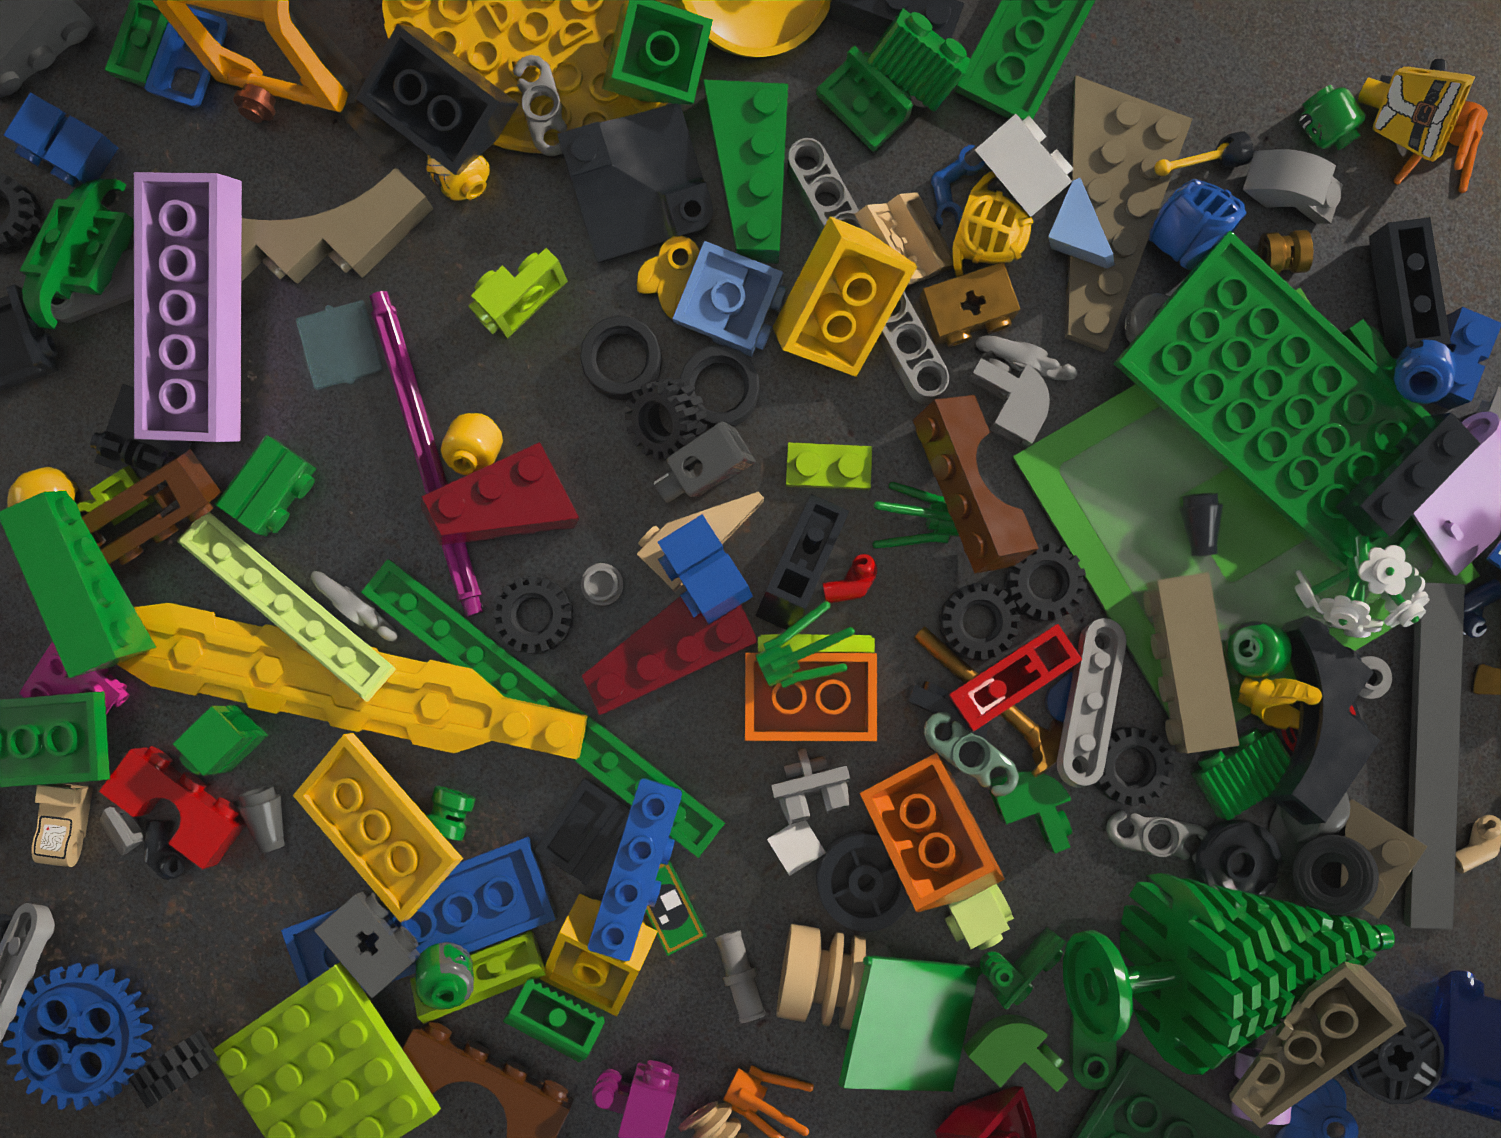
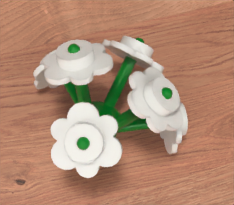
(1384, 574)

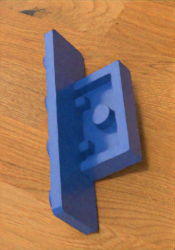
(635, 869)

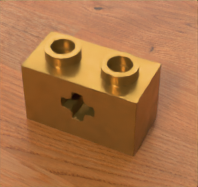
(986, 288)

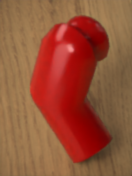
(856, 582)

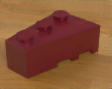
(501, 500)

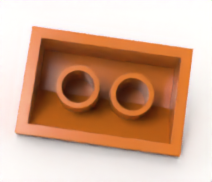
(931, 835)

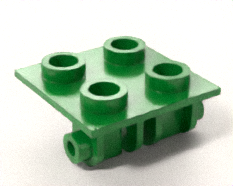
(1014, 981)

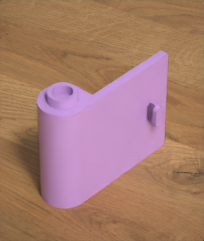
(1466, 508)

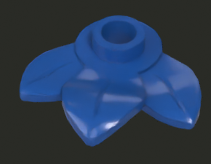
(1317, 1110)

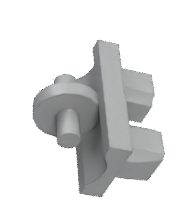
(793, 793)

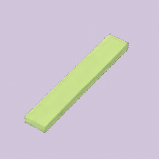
(287, 606)

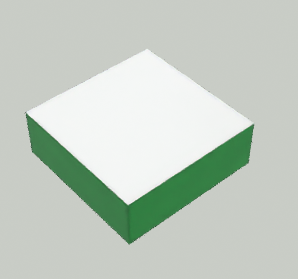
(796, 846)

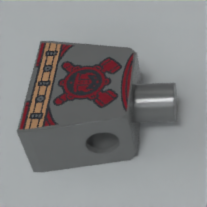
(722, 458)

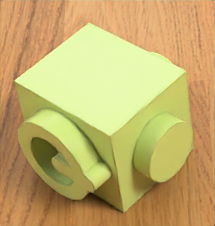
(980, 918)

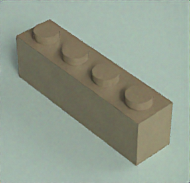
(1191, 663)

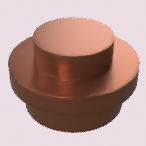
(255, 103)

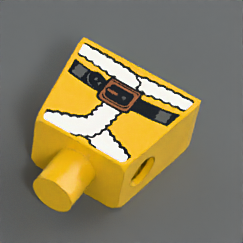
(1418, 107)

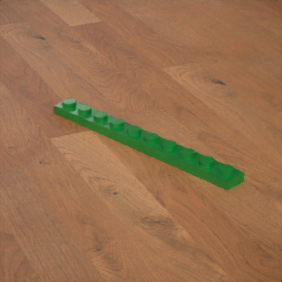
(469, 647)

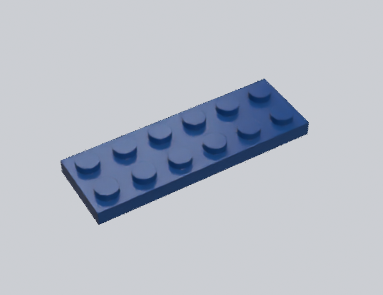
(473, 907)

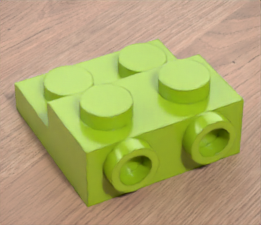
(510, 301)

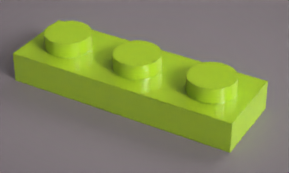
(494, 972)

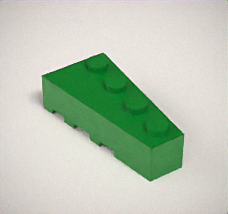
(750, 154)
(73, 585)

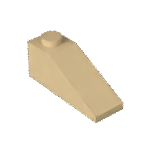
(722, 518)

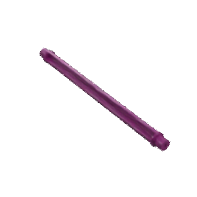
(422, 441)

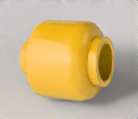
(471, 443)

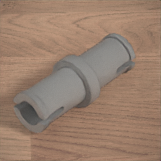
(740, 976)

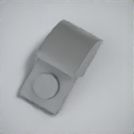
(1296, 181)
(1024, 399)

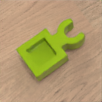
(109, 488)

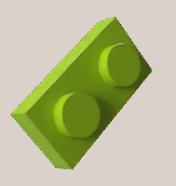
(829, 466)

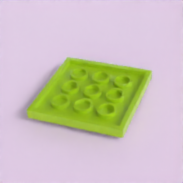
(325, 1067)

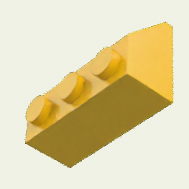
(842, 297)

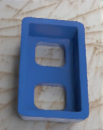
(173, 56)

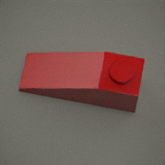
(1015, 677)

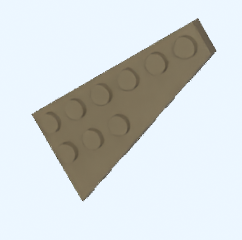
(1115, 157)

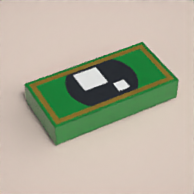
(674, 913)

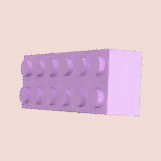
(187, 307)

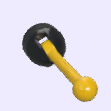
(1232, 151)

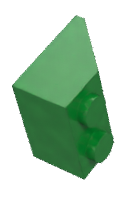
(657, 52)

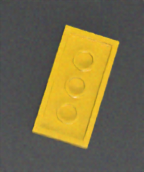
(377, 827)

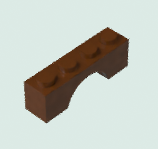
(989, 529)
(530, 1106)

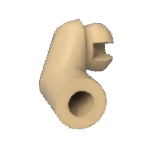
(1482, 846)

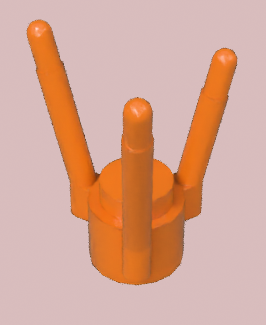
(1466, 135)
(747, 1096)

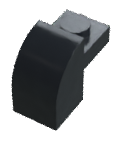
(932, 699)

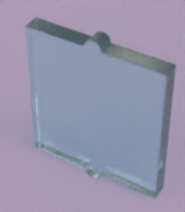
(339, 344)

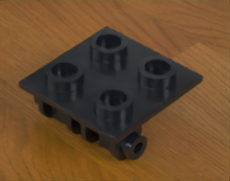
(119, 449)

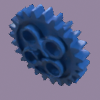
(73, 1075)

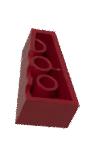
(664, 652)

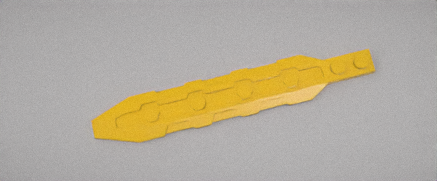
(266, 669)

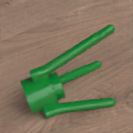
(937, 518)
(780, 662)

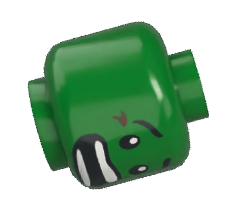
(1332, 118)

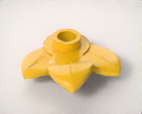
(665, 276)

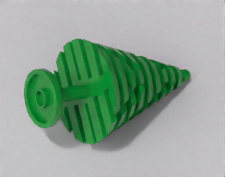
(1207, 967)

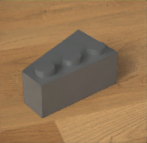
(35, 34)

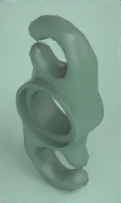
(991, 758)

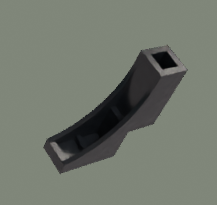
(1329, 739)

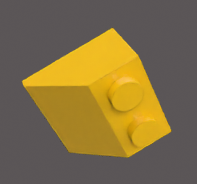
(588, 974)

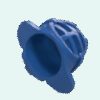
(1195, 221)

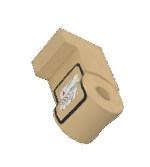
(61, 823)

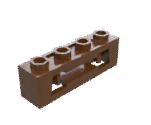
(187, 484)

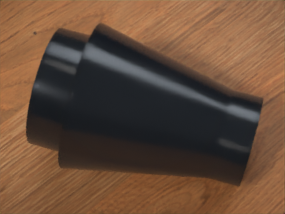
(1202, 520)

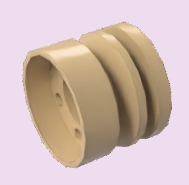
(820, 976)

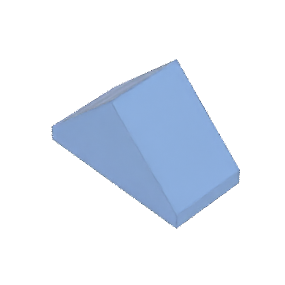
(1079, 230)

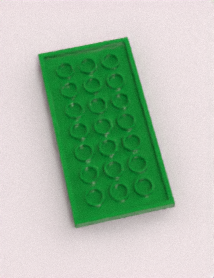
(1274, 393)

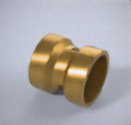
(1287, 252)

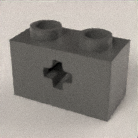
(350, 928)

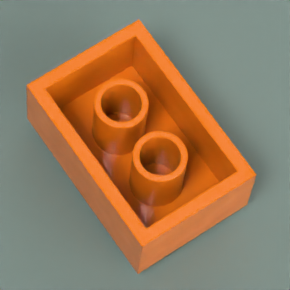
(814, 709)

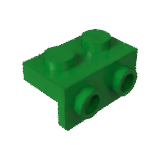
(866, 99)

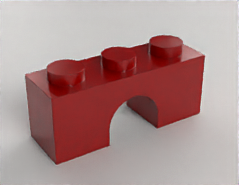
(206, 824)

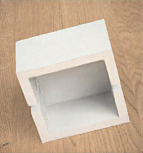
(1025, 164)

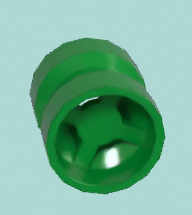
(450, 811)

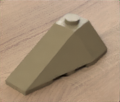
(1319, 1038)

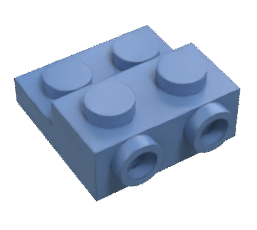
(730, 298)

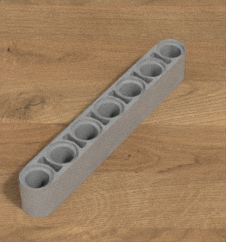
(906, 322)

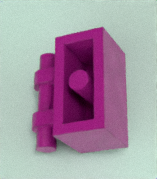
(644, 1103)

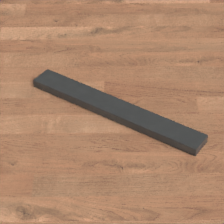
(1435, 756)

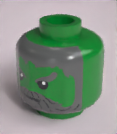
(444, 976)

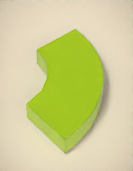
(852, 644)

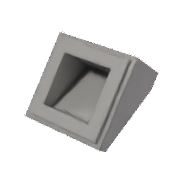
(122, 829)

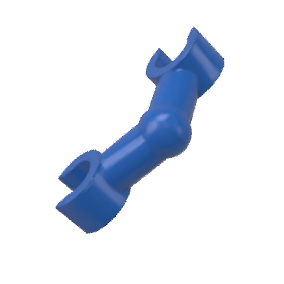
(941, 183)

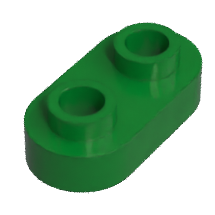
(1085, 1051)

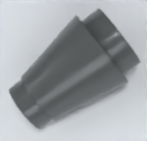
(263, 817)

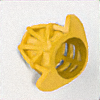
(990, 228)

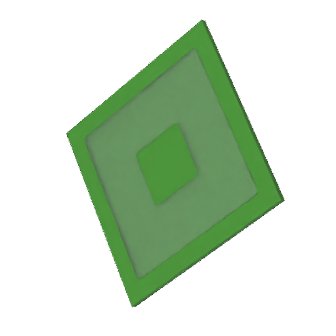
(1115, 501)

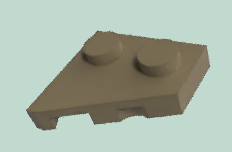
(1391, 849)

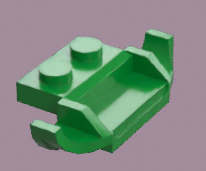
(75, 249)

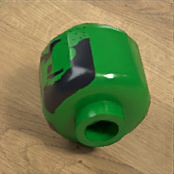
(1258, 649)

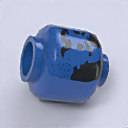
(1425, 371)

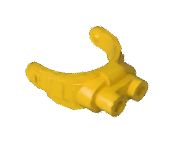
(1272, 698)

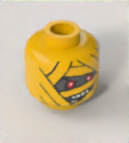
(467, 185)

